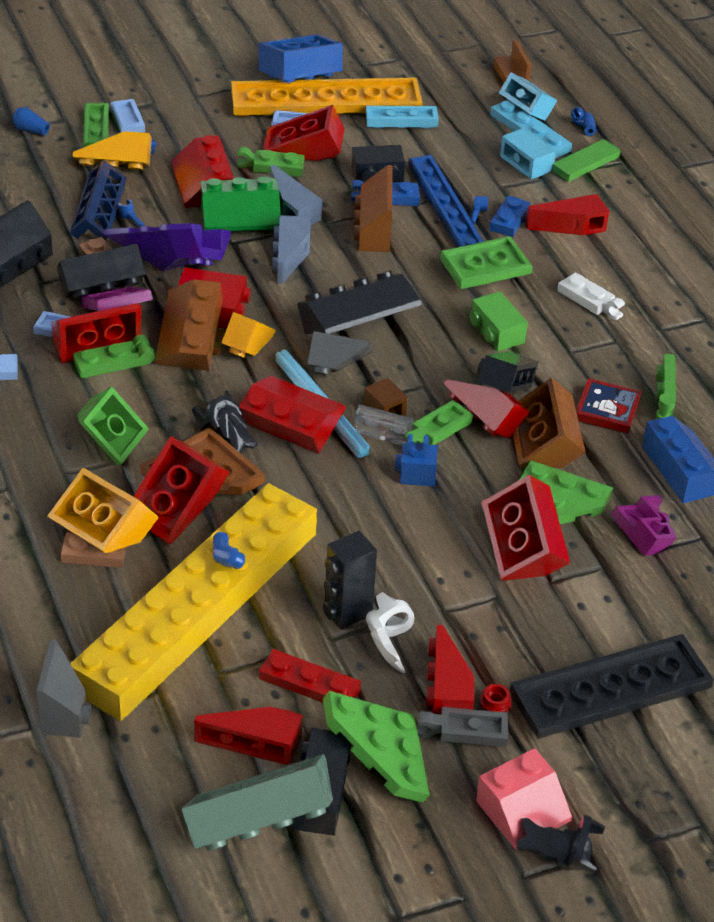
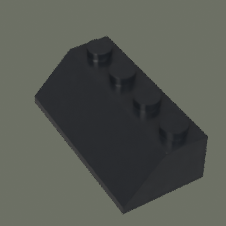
(23, 241)
(357, 303)

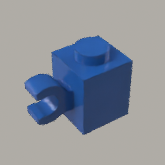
(417, 462)

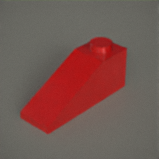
(256, 732)

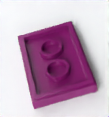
(116, 298)

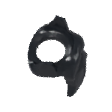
(226, 416)
(566, 848)

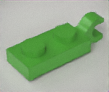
(263, 159)
(441, 423)

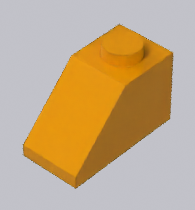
(246, 335)

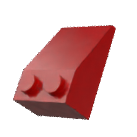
(313, 135)
(179, 487)

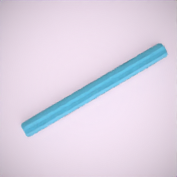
(302, 379)

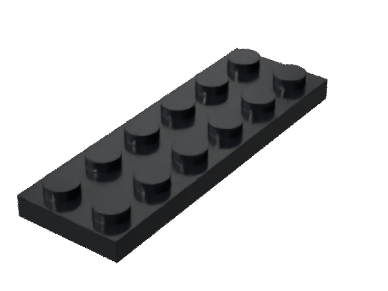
(610, 685)

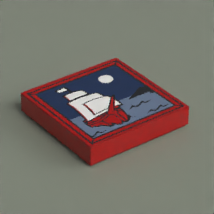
(608, 405)

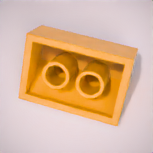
(102, 513)

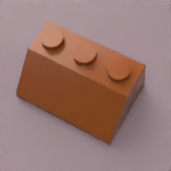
(374, 212)
(190, 325)
(550, 429)

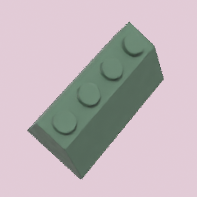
(259, 802)

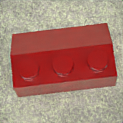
(198, 162)
(96, 330)
(291, 413)
(525, 530)

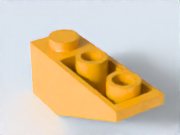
(120, 149)

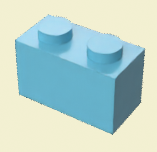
(527, 96)
(527, 153)

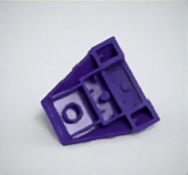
(174, 244)

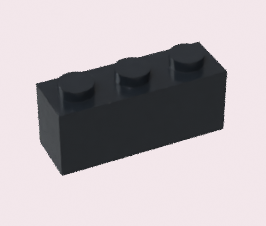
(101, 271)
(507, 371)
(349, 579)
(337, 754)

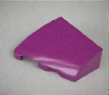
(645, 524)

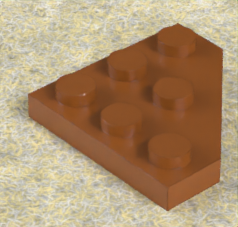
(243, 474)

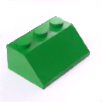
(240, 204)

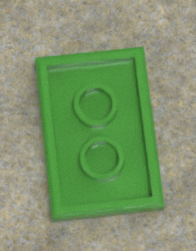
(485, 262)

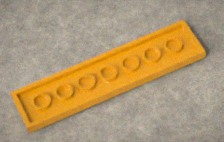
(311, 95)

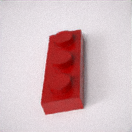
(306, 677)

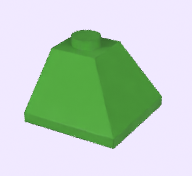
(112, 424)

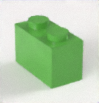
(498, 321)

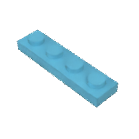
(517, 118)

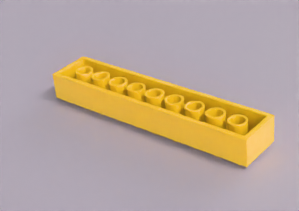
(192, 603)

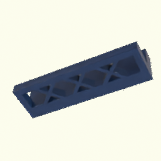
(94, 196)

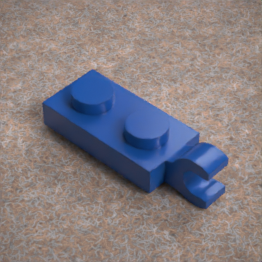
(402, 193)

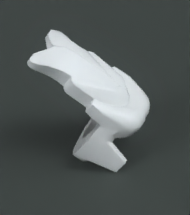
(380, 632)

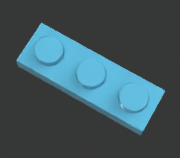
(402, 116)

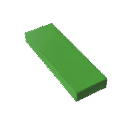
(95, 123)
(585, 160)

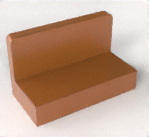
(516, 63)

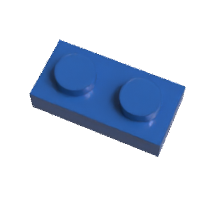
(509, 216)

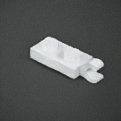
(591, 296)

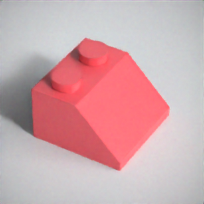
(522, 790)

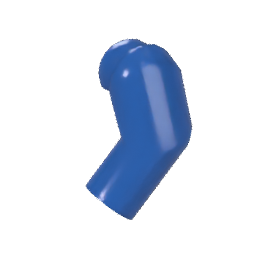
(226, 554)

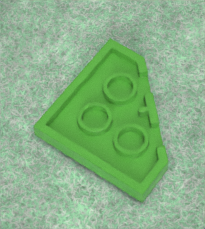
(571, 493)
(381, 740)

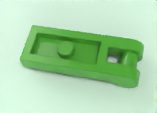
(114, 357)
(666, 387)

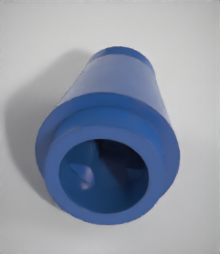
(29, 121)

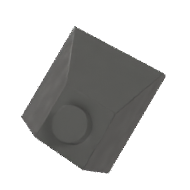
(336, 352)
(61, 696)

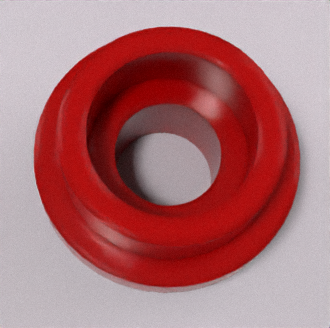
(495, 698)

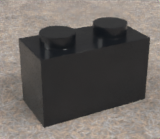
(371, 159)

